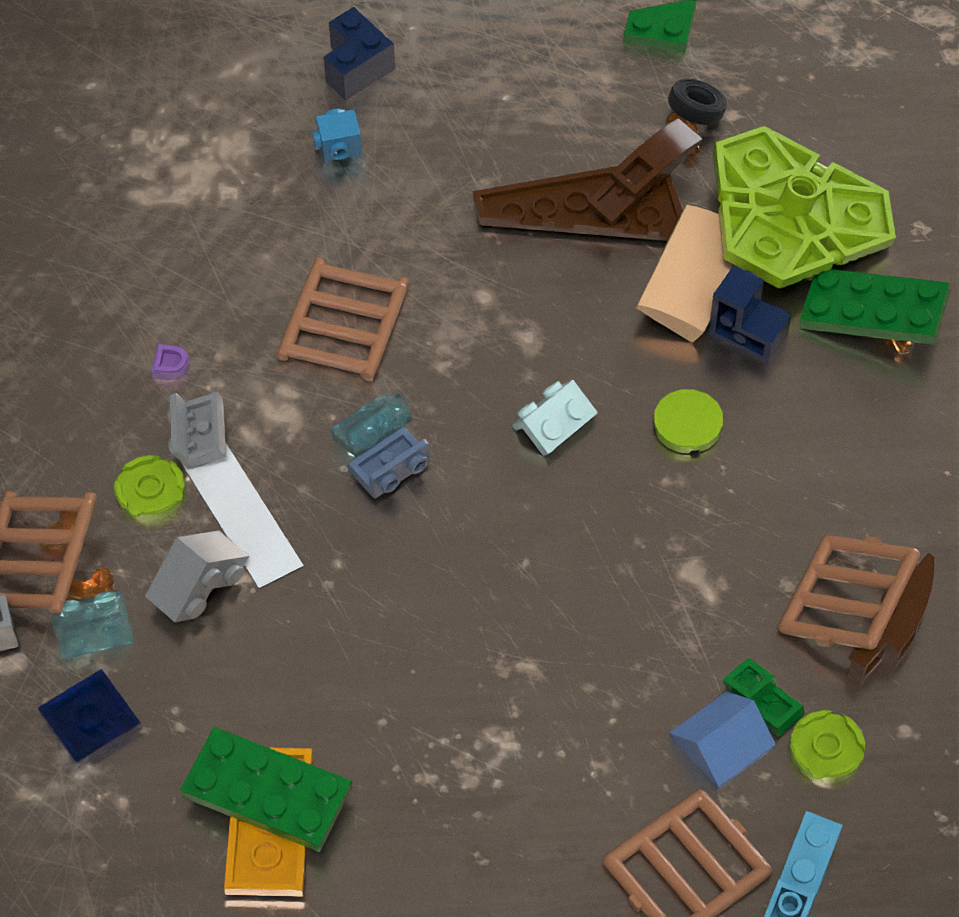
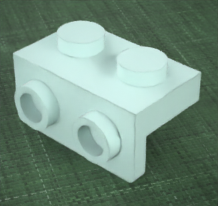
(555, 416)

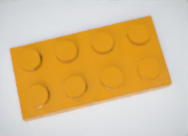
(262, 860)

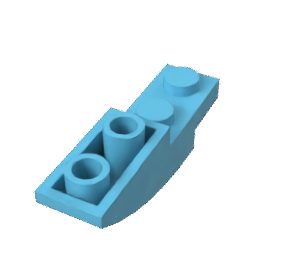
(804, 867)

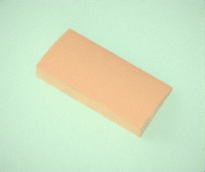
(687, 274)

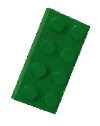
(875, 306)
(266, 788)

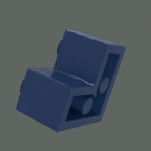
(358, 55)
(746, 320)

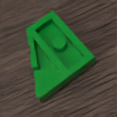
(661, 26)

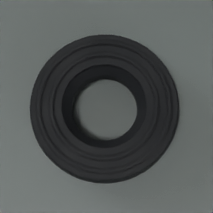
(704, 114)

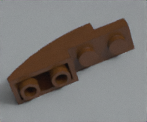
(643, 170)
(901, 627)

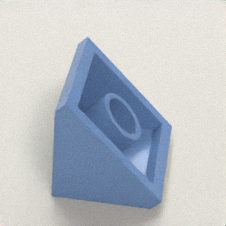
(724, 737)

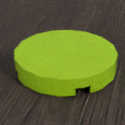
(688, 421)
(149, 488)
(827, 747)

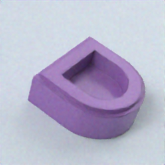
(170, 363)

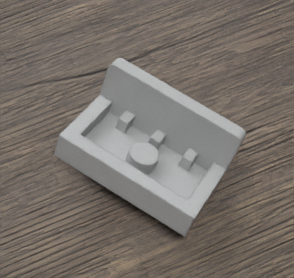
(197, 429)

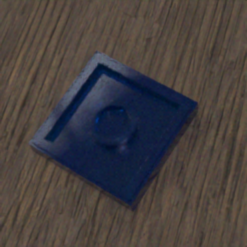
(90, 718)

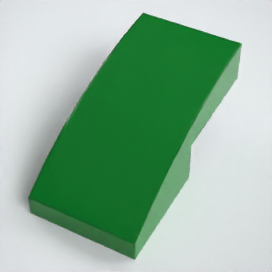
(774, 704)

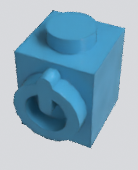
(337, 135)

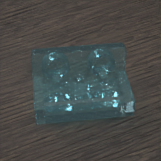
(372, 423)
(92, 625)

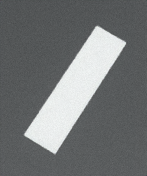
(245, 518)

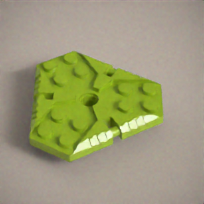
(790, 213)

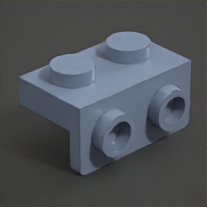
(390, 462)

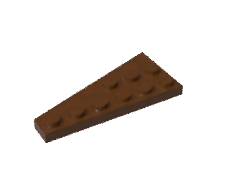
(563, 206)

